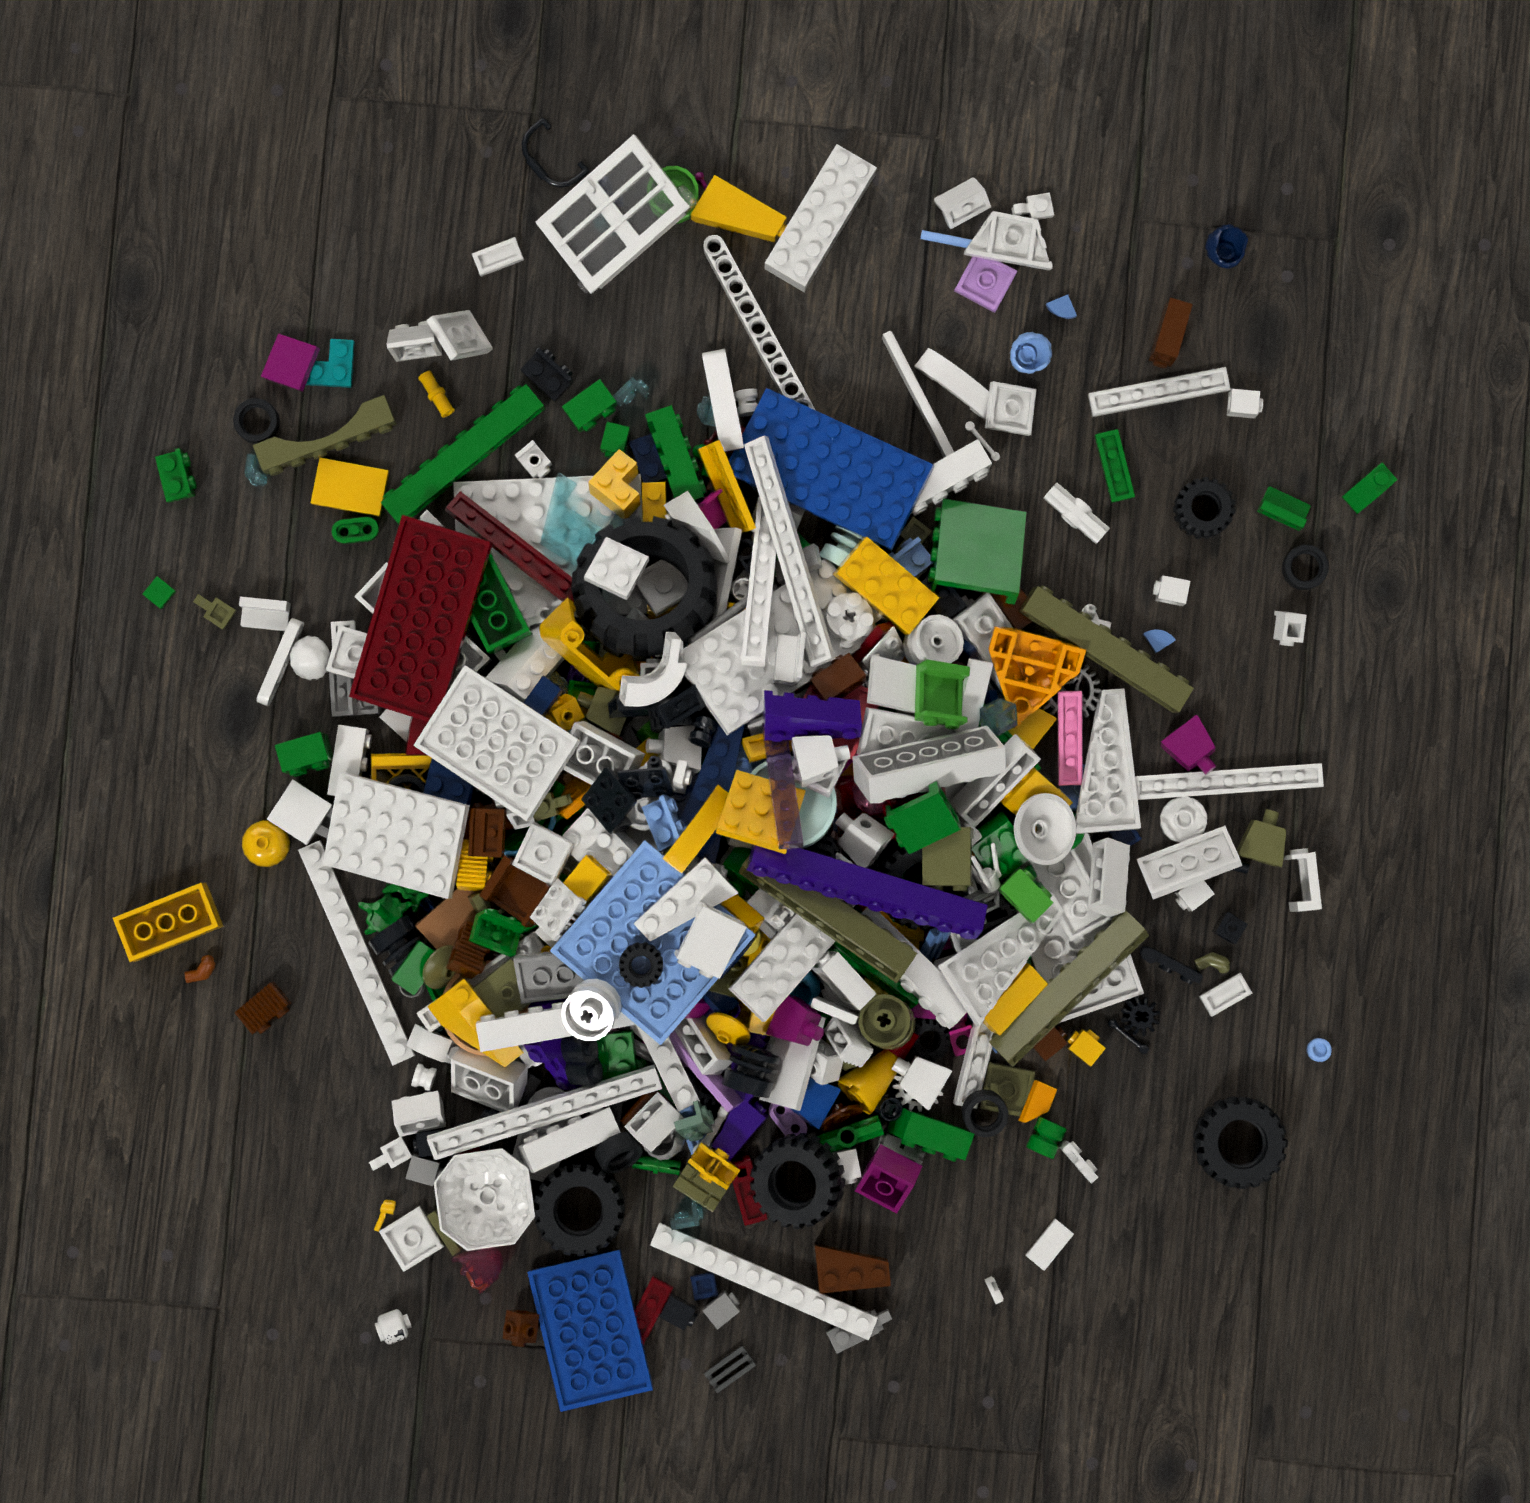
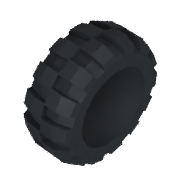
(647, 637)

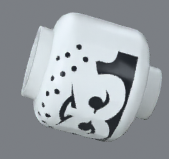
(392, 1326)

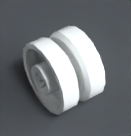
(934, 639)
(591, 1009)

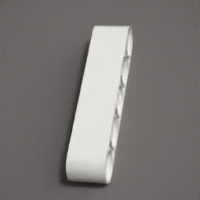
(722, 399)

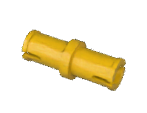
(436, 394)

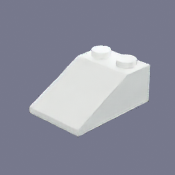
(413, 342)
(685, 512)

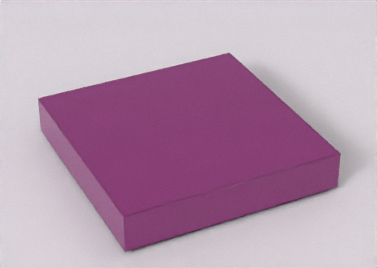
(290, 362)

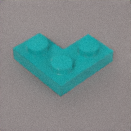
(338, 370)

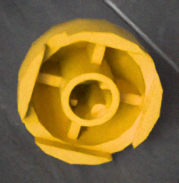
(265, 844)

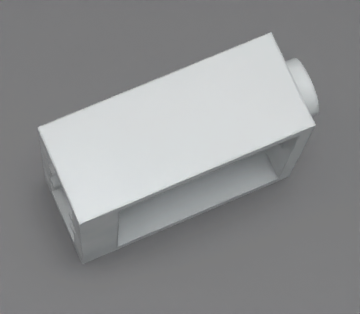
(843, 980)

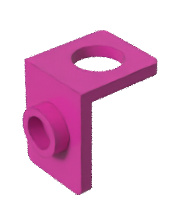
(712, 509)
(957, 1030)

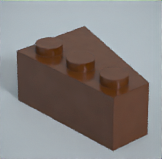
(849, 1270)

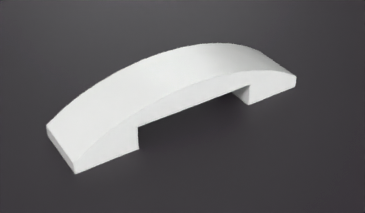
(955, 381)

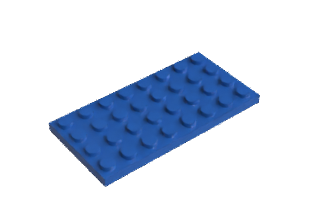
(836, 469)

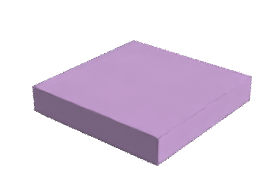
(985, 282)

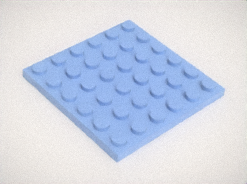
(607, 928)

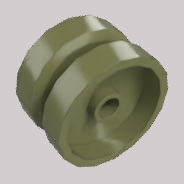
(874, 1015)

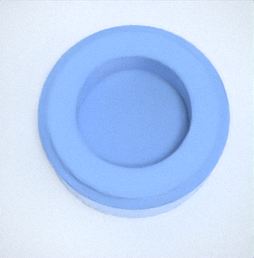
(1319, 1049)

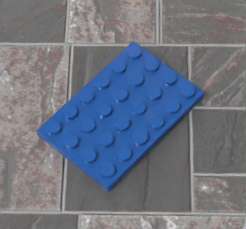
(590, 1330)

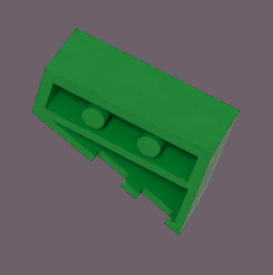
(932, 1135)

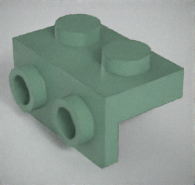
(696, 1126)

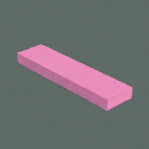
(1069, 738)

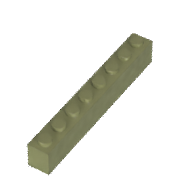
(1105, 649)
(842, 924)
(1070, 987)

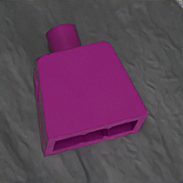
(1191, 746)
(796, 1022)

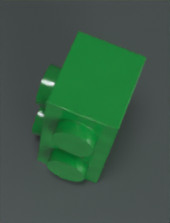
(590, 406)

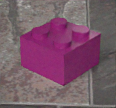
(888, 1178)

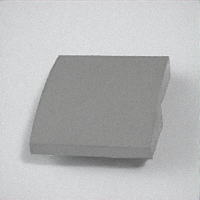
(343, 704)

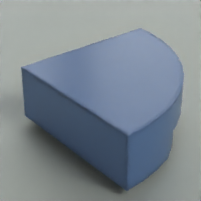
(1062, 307)
(1158, 639)

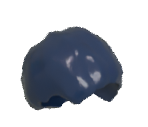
(1226, 246)

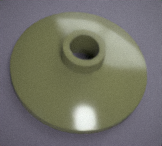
(435, 972)

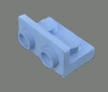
(913, 557)
(664, 822)

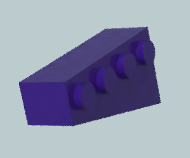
(810, 716)

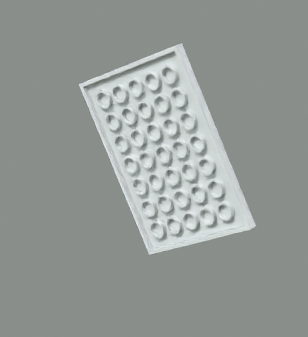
(523, 509)

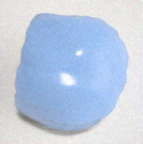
(1030, 352)

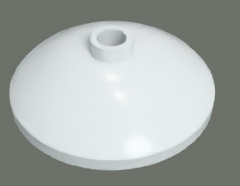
(1054, 829)

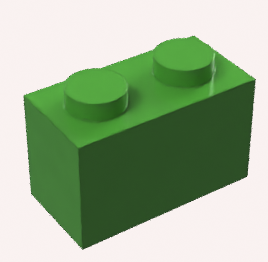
(1026, 895)

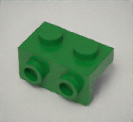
(496, 932)

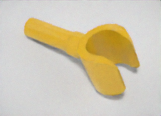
(387, 1207)

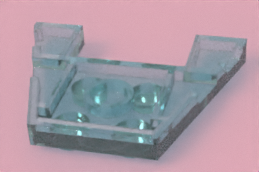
(565, 529)

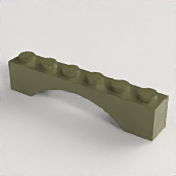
(370, 418)

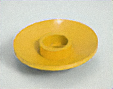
(728, 1029)

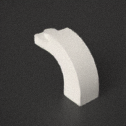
(659, 683)

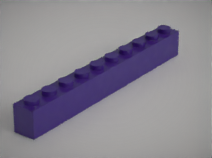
(870, 889)

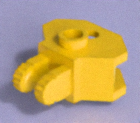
(714, 1165)

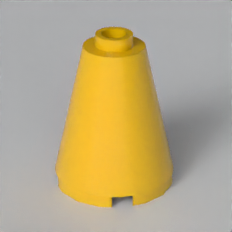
(869, 1082)

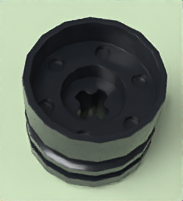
(396, 941)
(751, 1070)

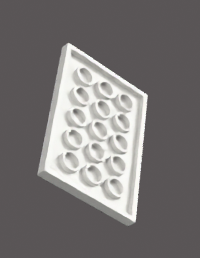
(497, 743)
(396, 835)

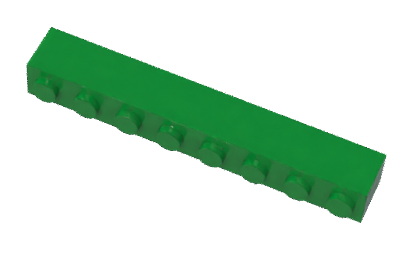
(464, 454)

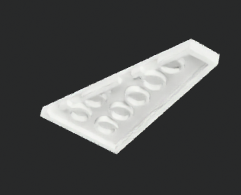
(1108, 783)

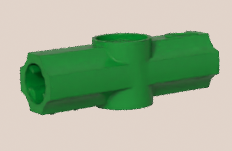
(862, 1130)

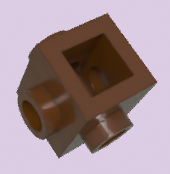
(520, 1327)

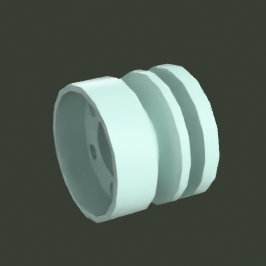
(845, 545)

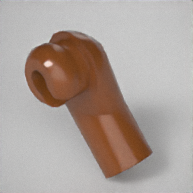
(203, 971)

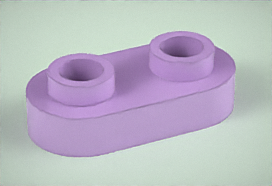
(786, 1120)

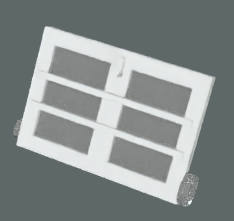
(614, 215)

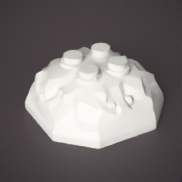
(484, 1199)

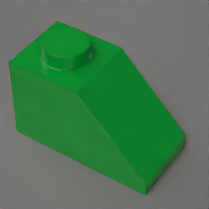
(1369, 488)

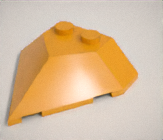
(1032, 667)

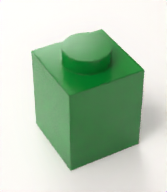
(614, 438)

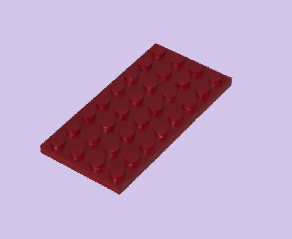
(420, 618)

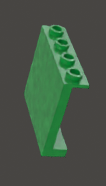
(978, 548)

